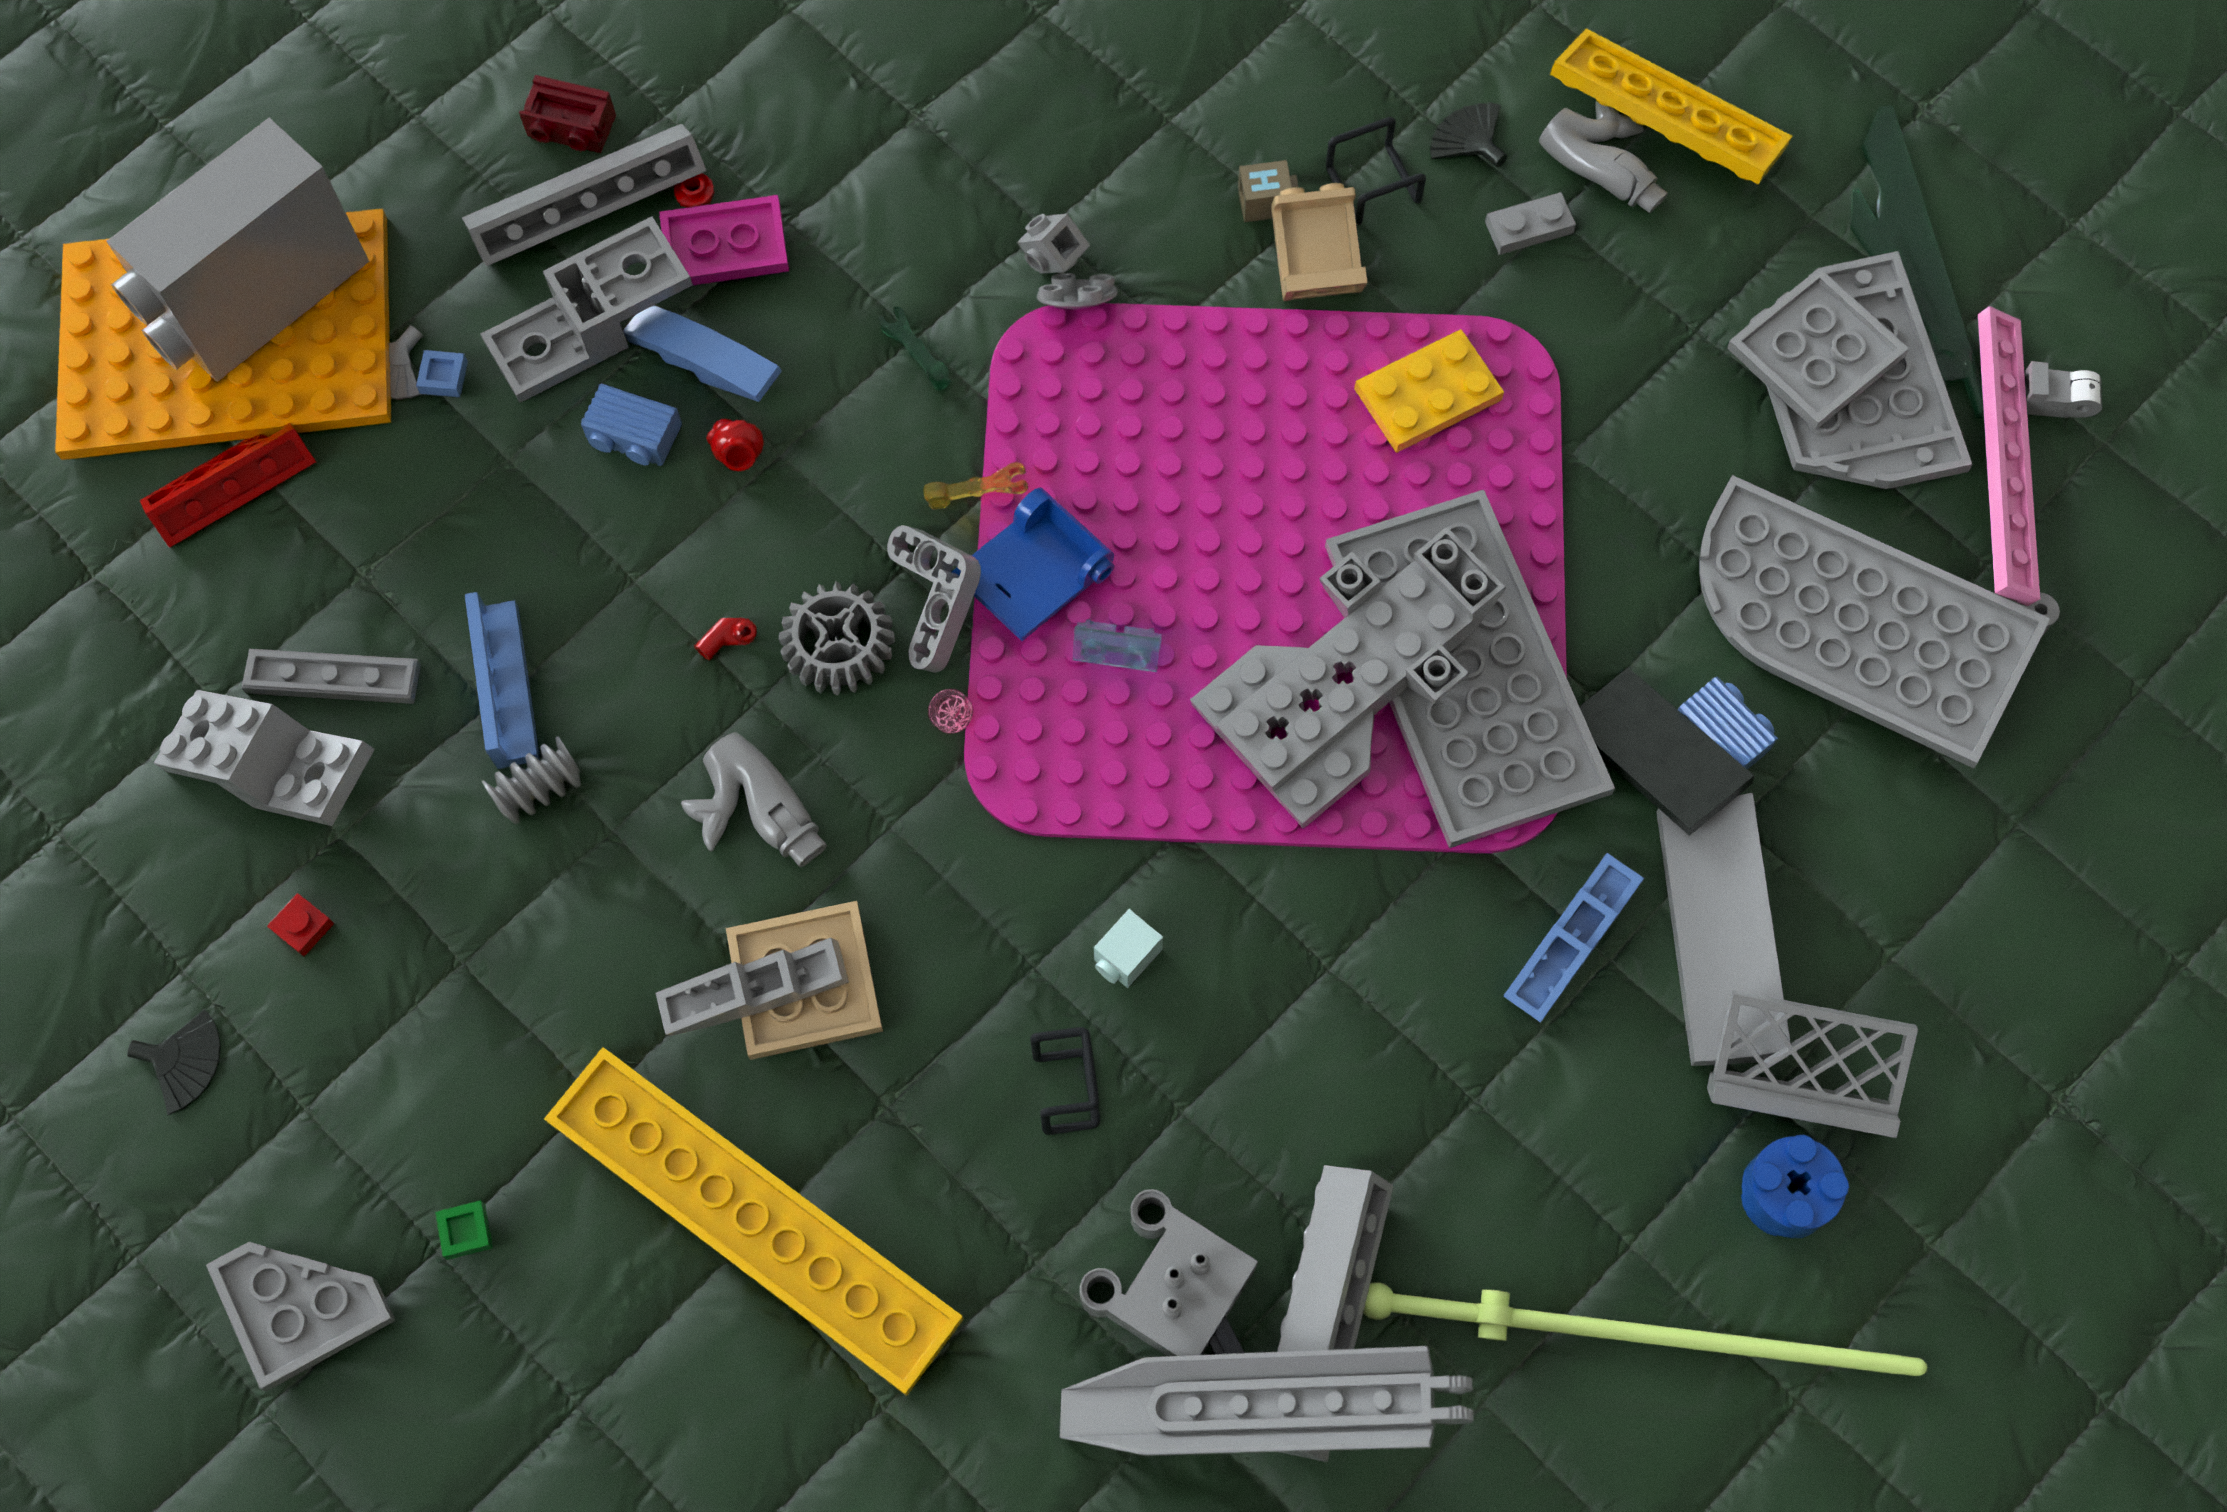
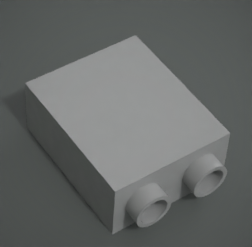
(236, 252)

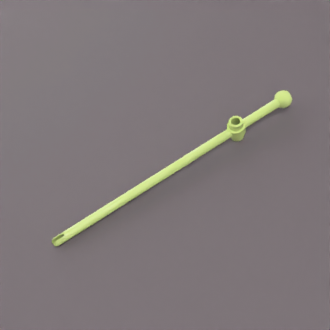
(1495, 1316)

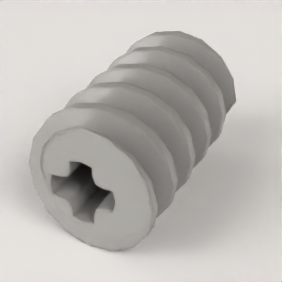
(534, 781)

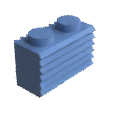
(631, 425)
(1725, 718)

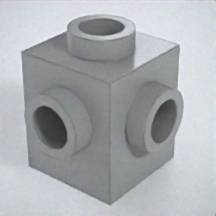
(1052, 243)

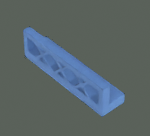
(502, 681)

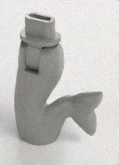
(1571, 142)
(770, 800)

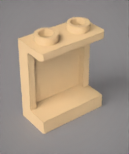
(1317, 242)

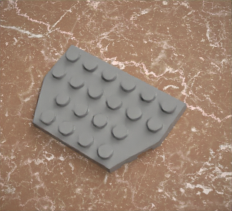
(1904, 421)

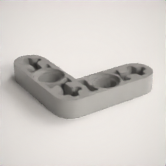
(946, 588)

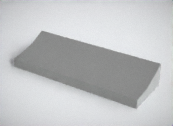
(1721, 928)

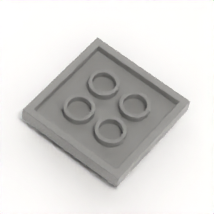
(1817, 348)

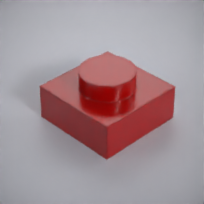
(300, 924)

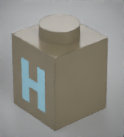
(1259, 186)

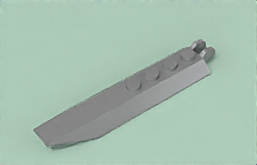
(1264, 1403)

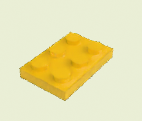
(1429, 390)

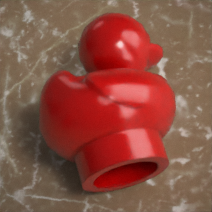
(735, 443)

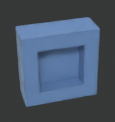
(442, 373)

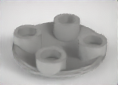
(1077, 294)

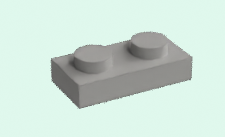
(1530, 223)

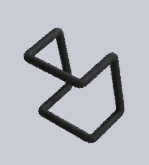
(1408, 182)
(1090, 1074)

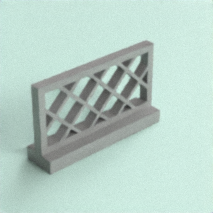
(1803, 1101)

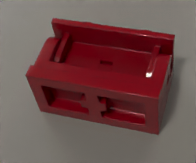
(568, 114)

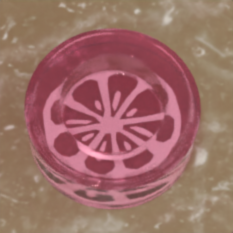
(950, 711)

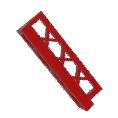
(225, 483)

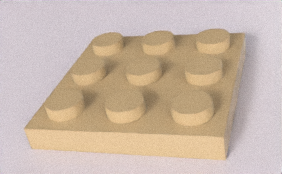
(821, 1018)

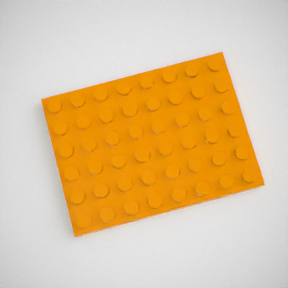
(315, 373)

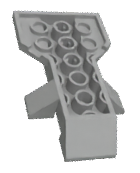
(1387, 641)

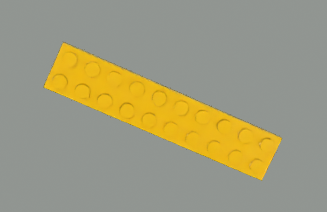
(755, 1221)

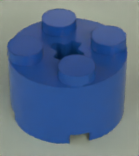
(1814, 1172)

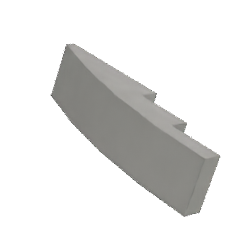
(751, 988)

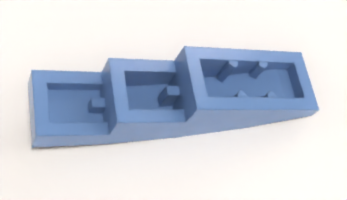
(703, 351)
(1573, 937)

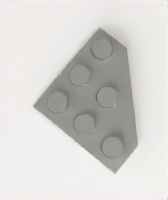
(294, 1309)

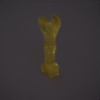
(940, 494)

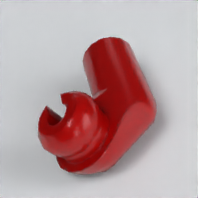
(726, 633)

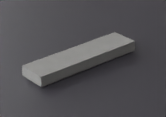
(331, 676)

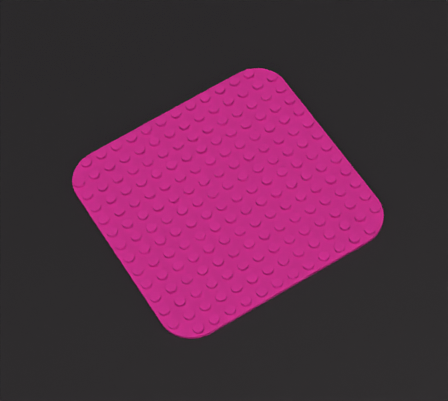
(1214, 473)

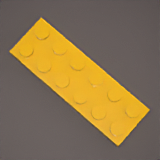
(1671, 106)

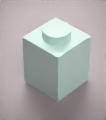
(1127, 949)

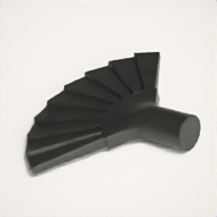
(1469, 133)
(183, 1061)

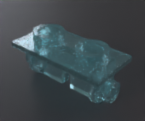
(1103, 645)

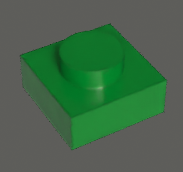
(464, 1230)

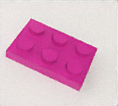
(728, 239)

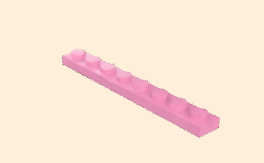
(2008, 457)

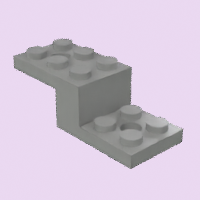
(586, 309)
(264, 756)

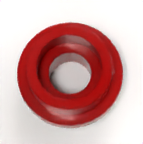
(700, 197)

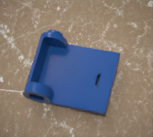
(1038, 564)

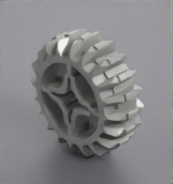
(815, 616)

